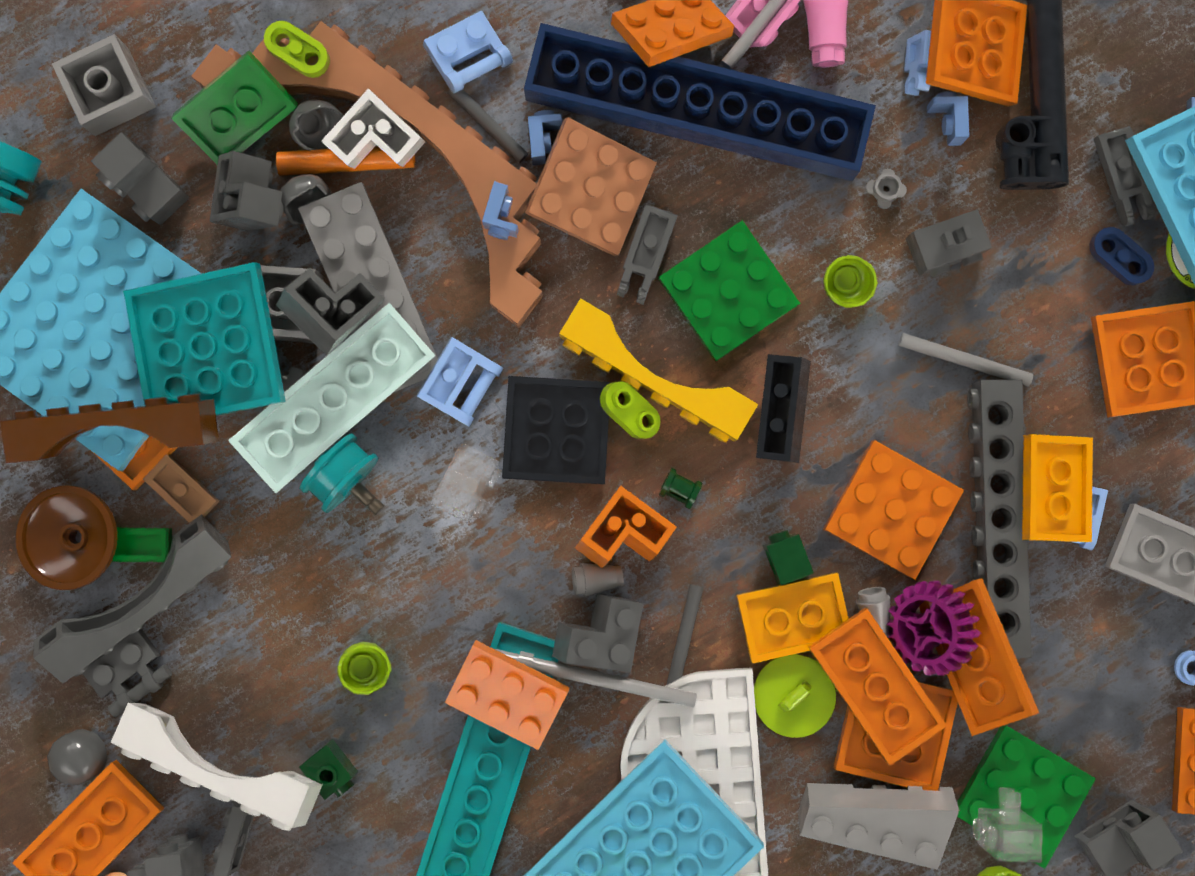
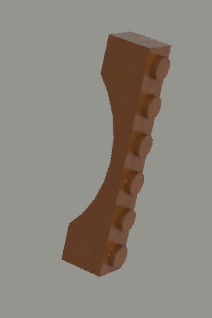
(174, 424)

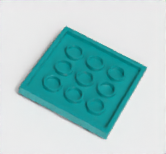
(207, 339)

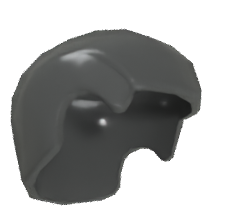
(312, 122)
(300, 192)
(77, 757)

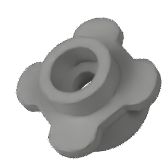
(889, 179)

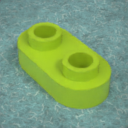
(299, 49)
(631, 412)

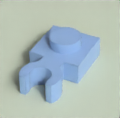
(917, 62)

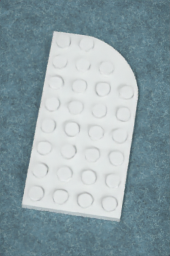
(714, 738)

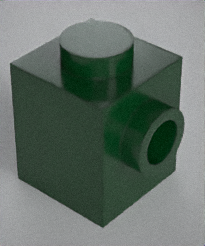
(331, 769)

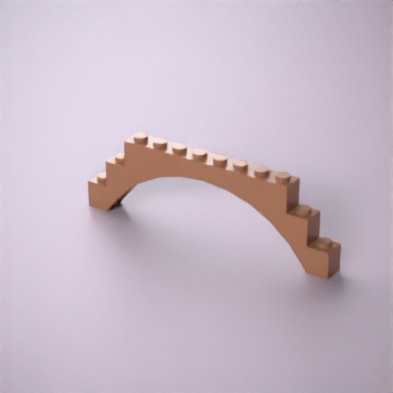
(474, 163)

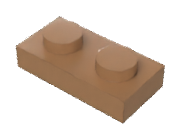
(180, 489)

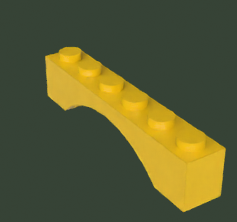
(718, 408)

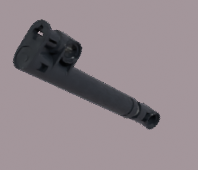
(1042, 154)

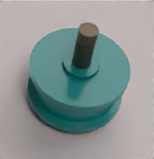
(340, 473)

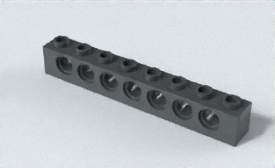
(1014, 567)

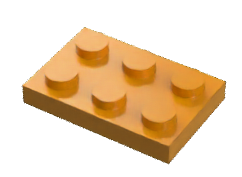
(1057, 488)
(791, 616)

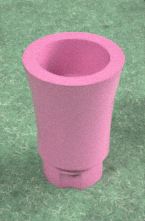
(827, 31)

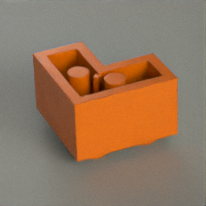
(628, 522)

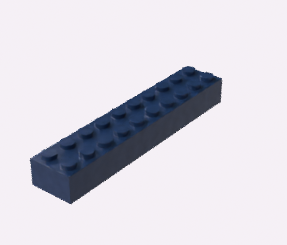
(699, 103)

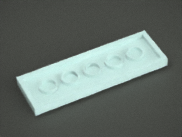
(332, 398)

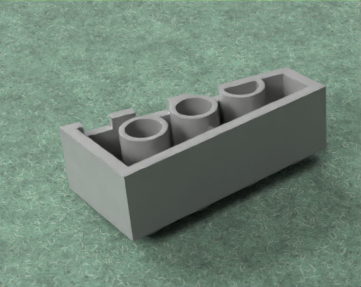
(881, 821)

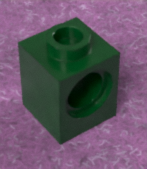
(787, 557)

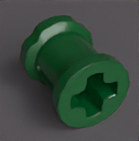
(680, 488)

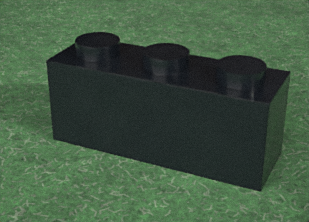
(783, 408)

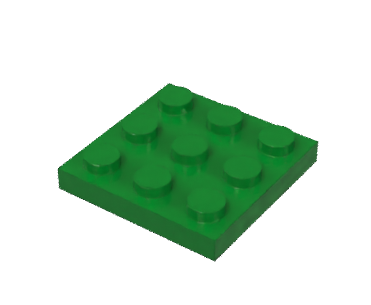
(728, 290)
(1047, 784)

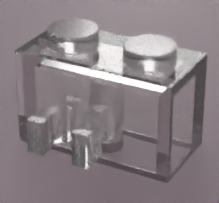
(1008, 831)

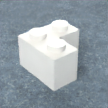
(368, 125)

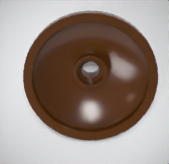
(49, 543)

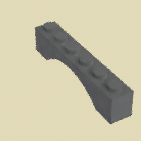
(76, 642)

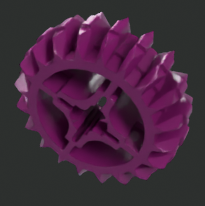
(949, 621)

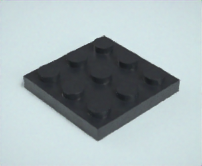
(555, 431)

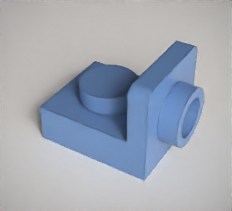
(956, 121)
(540, 142)
(498, 206)

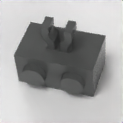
(949, 243)
(174, 858)

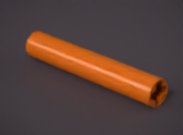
(327, 162)

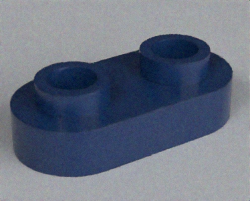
(1122, 253)

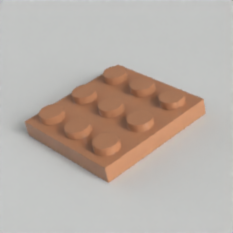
(590, 187)

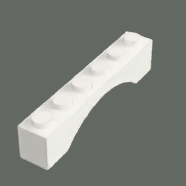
(157, 738)

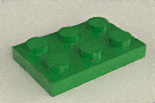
(235, 108)

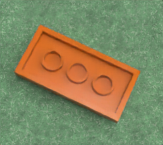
(991, 684)
(877, 686)
(92, 827)

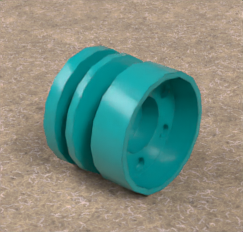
(15, 166)

